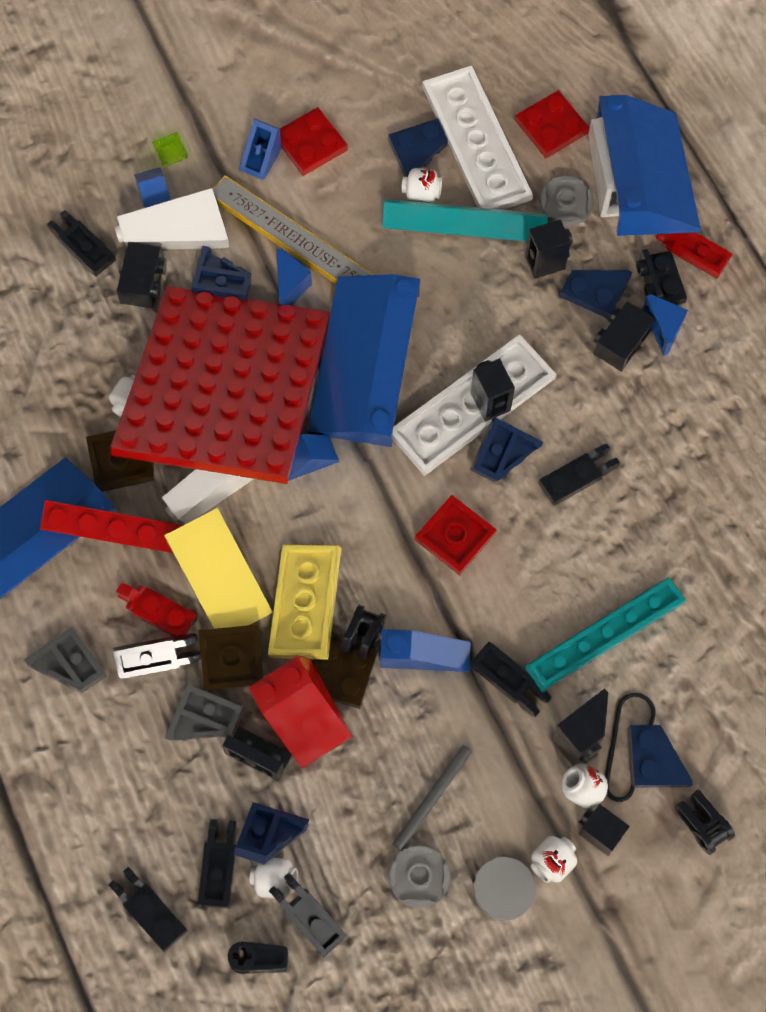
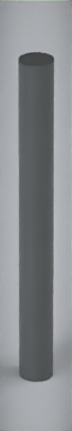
(432, 798)

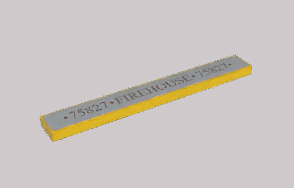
(285, 231)

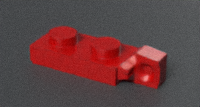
(697, 251)
(157, 610)

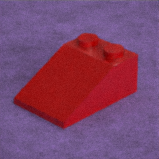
(301, 710)

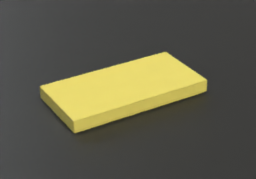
(218, 572)
(304, 601)

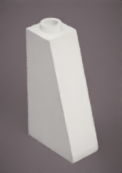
(602, 170)
(176, 224)
(200, 493)

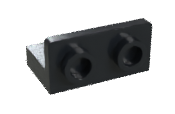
(661, 276)
(257, 753)

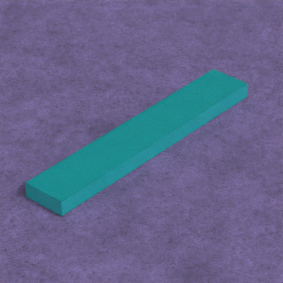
(460, 220)
(605, 634)

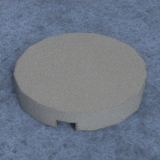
(566, 200)
(419, 876)
(504, 888)

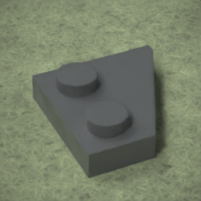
(67, 662)
(203, 716)

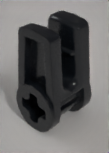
(366, 625)
(704, 831)
(264, 958)

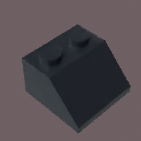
(583, 730)

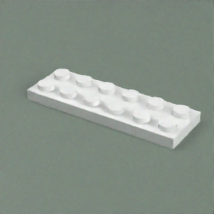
(477, 140)
(453, 417)

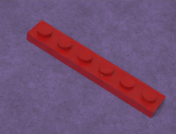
(106, 526)

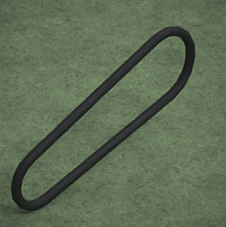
(614, 737)

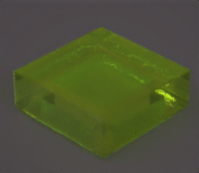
(170, 149)

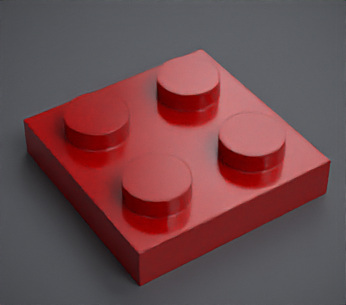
(551, 124)
(311, 141)
(455, 534)

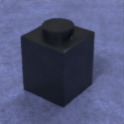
(602, 829)

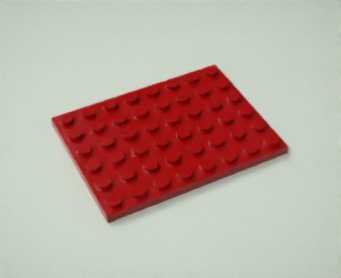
(223, 385)

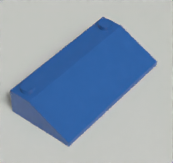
(648, 168)
(364, 358)
(22, 543)

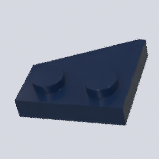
(417, 145)
(220, 277)
(596, 289)
(502, 450)
(654, 759)
(268, 833)

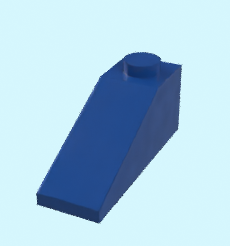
(423, 651)

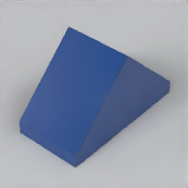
(261, 149)
(152, 187)
(292, 278)
(667, 322)
(312, 454)

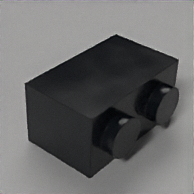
(548, 248)
(141, 275)
(623, 336)
(492, 389)

